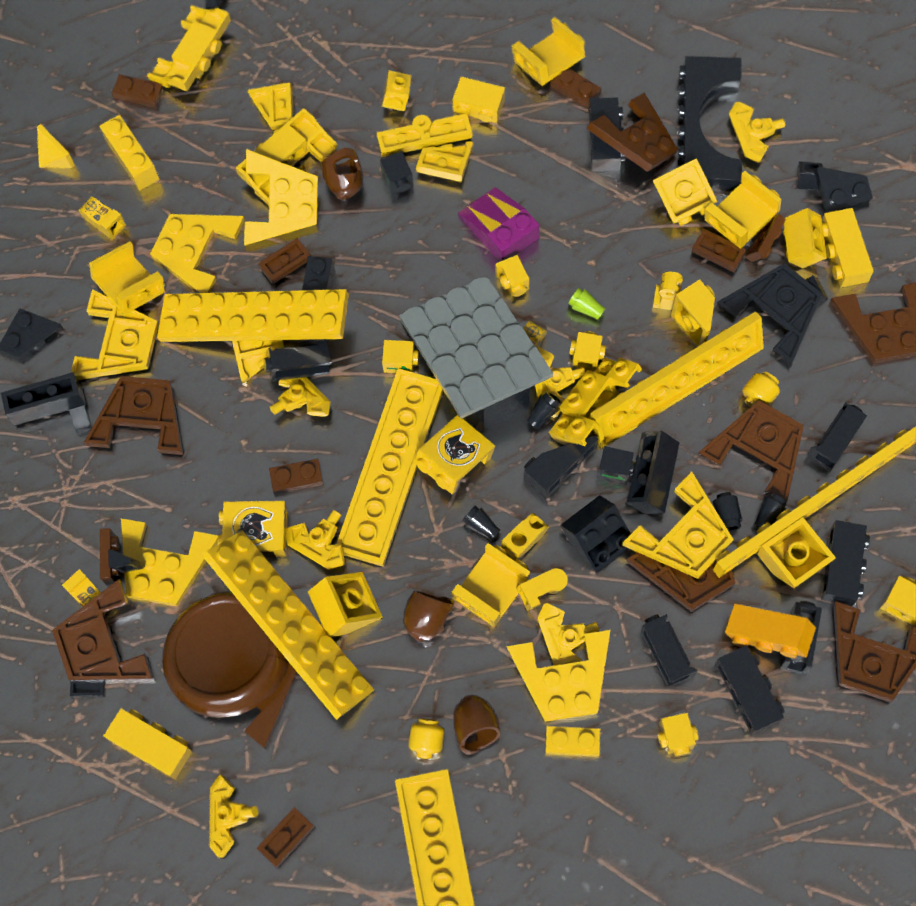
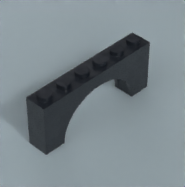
(702, 81)

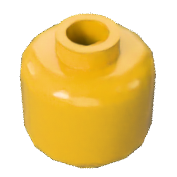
(761, 387)
(426, 737)

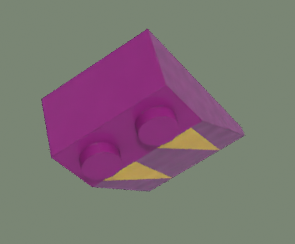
(501, 224)

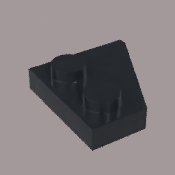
(841, 188)
(27, 334)

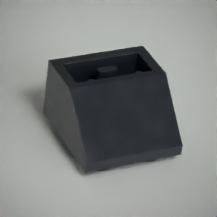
(597, 532)

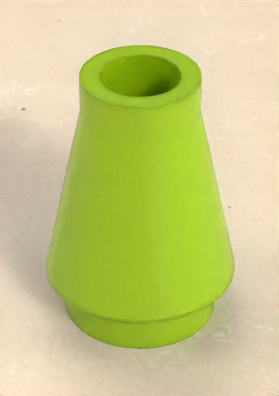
(585, 303)

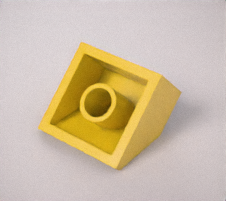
(694, 311)
(795, 553)
(344, 603)

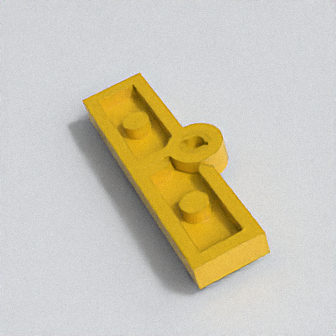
(424, 134)

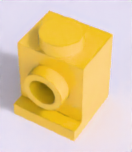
(512, 276)

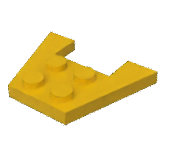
(290, 199)
(185, 242)
(126, 342)
(693, 541)
(165, 574)
(565, 688)

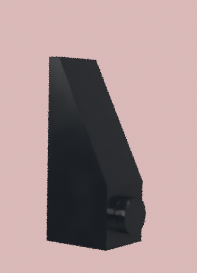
(554, 466)

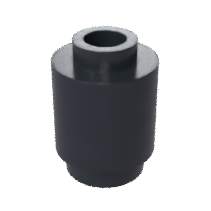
(728, 510)

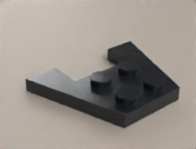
(785, 299)

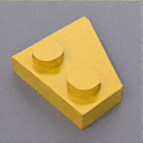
(274, 103)
(445, 161)
(251, 355)

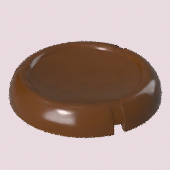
(220, 658)

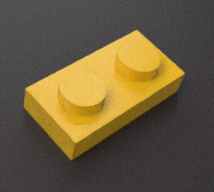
(572, 741)

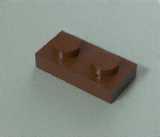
(575, 87)
(137, 90)
(763, 241)
(718, 250)
(284, 261)
(296, 476)
(108, 541)
(285, 837)

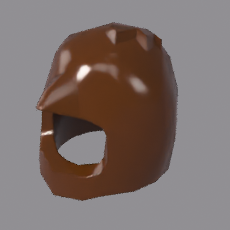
(343, 178)
(426, 615)
(478, 716)

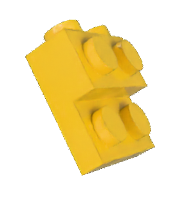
(685, 192)

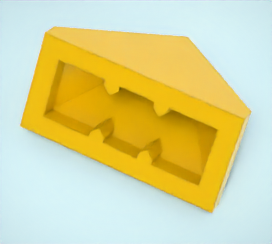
(51, 151)

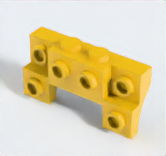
(195, 49)
(288, 146)
(589, 393)

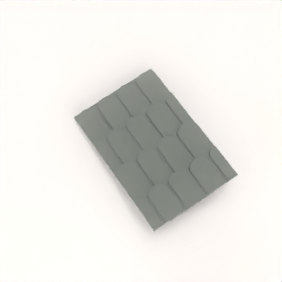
(477, 351)

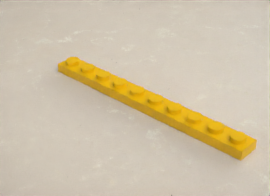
(809, 505)

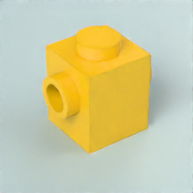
(396, 90)
(587, 350)
(677, 734)

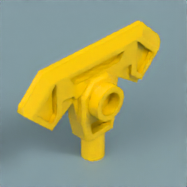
(751, 131)
(561, 378)
(301, 392)
(317, 542)
(562, 638)
(225, 815)

